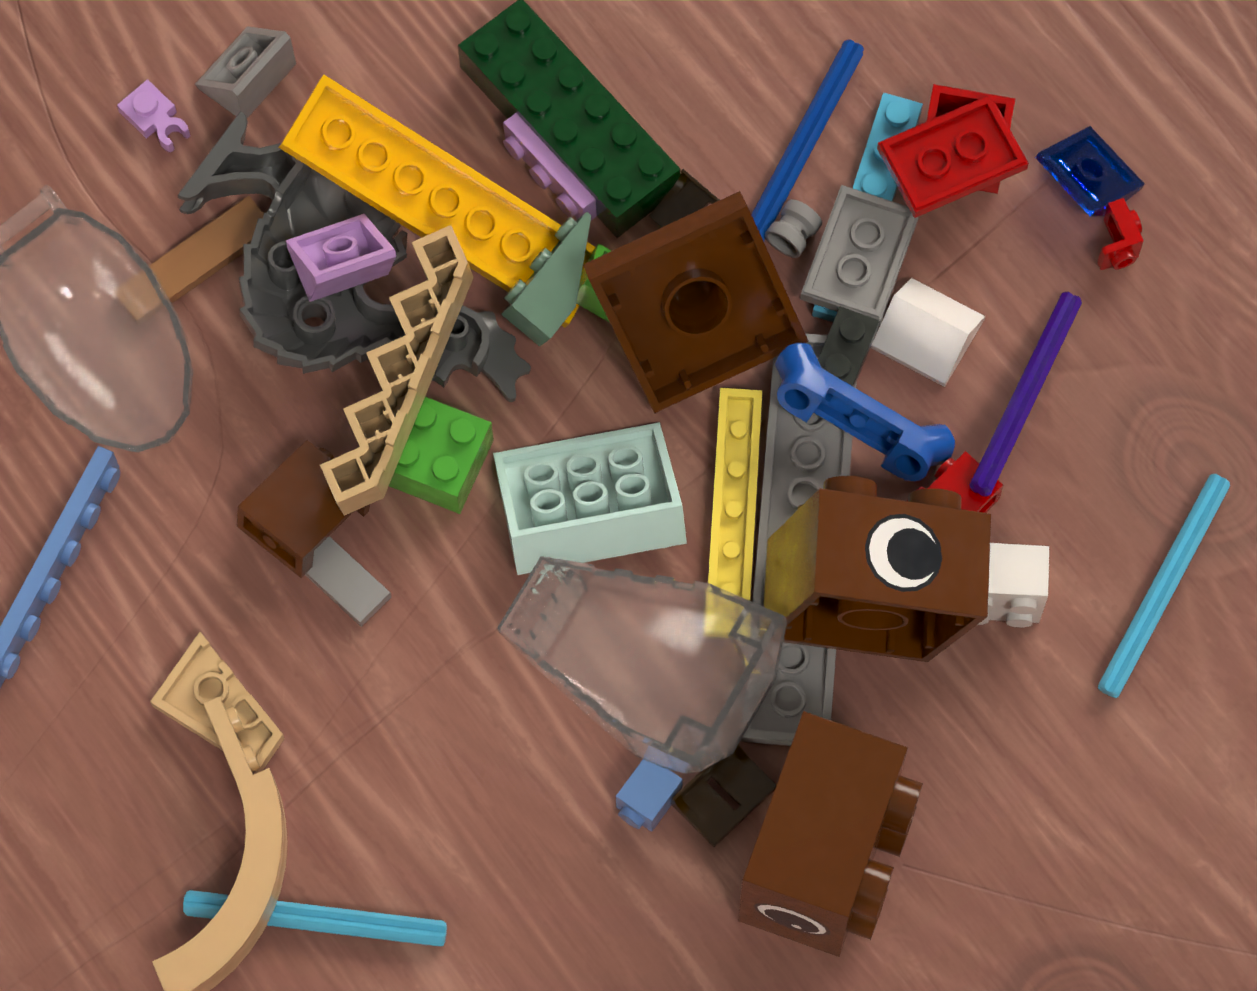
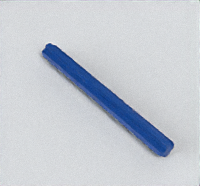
(806, 135)

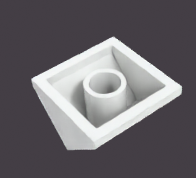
(926, 331)

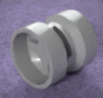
(794, 227)

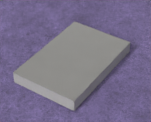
(860, 254)

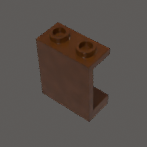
(293, 509)

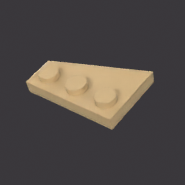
(202, 677)

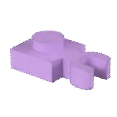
(151, 112)

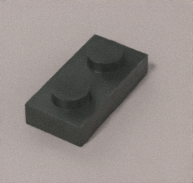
(848, 344)

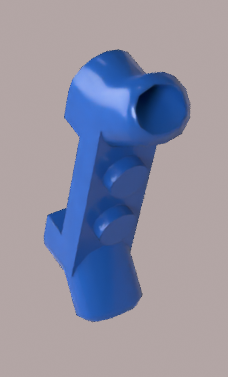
(811, 390)

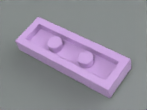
(547, 168)

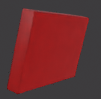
(952, 156)

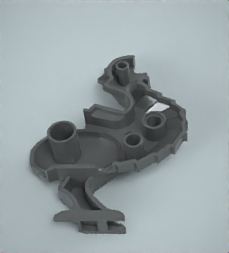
(275, 295)

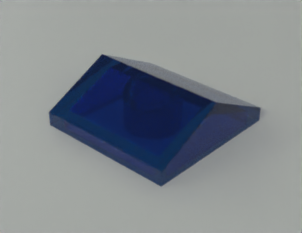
(1090, 171)

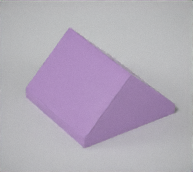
(340, 256)

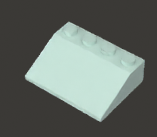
(590, 497)

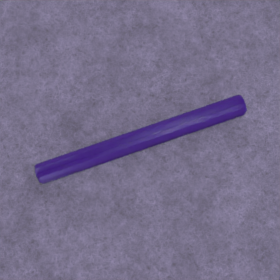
(1025, 394)

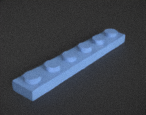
(58, 552)

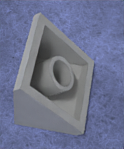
(249, 70)

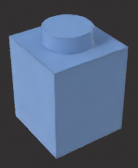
(647, 795)

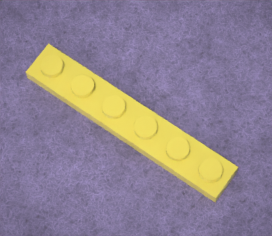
(735, 490)

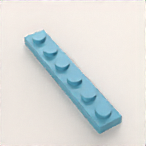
(873, 176)

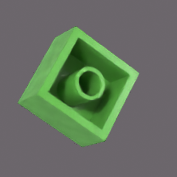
(443, 455)

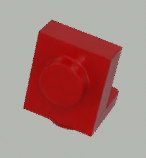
(1125, 232)

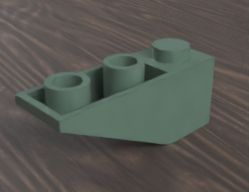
(553, 289)

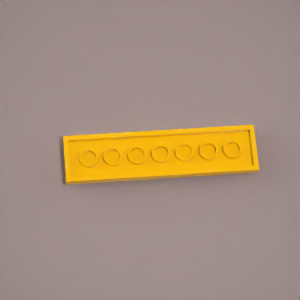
(419, 184)

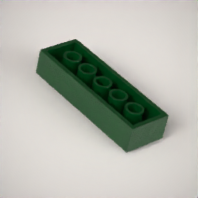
(539, 78)

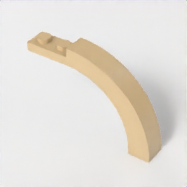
(245, 913)

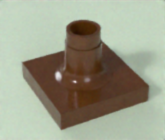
(695, 302)

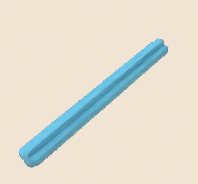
(1163, 586)
(331, 920)

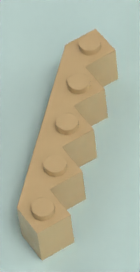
(404, 373)

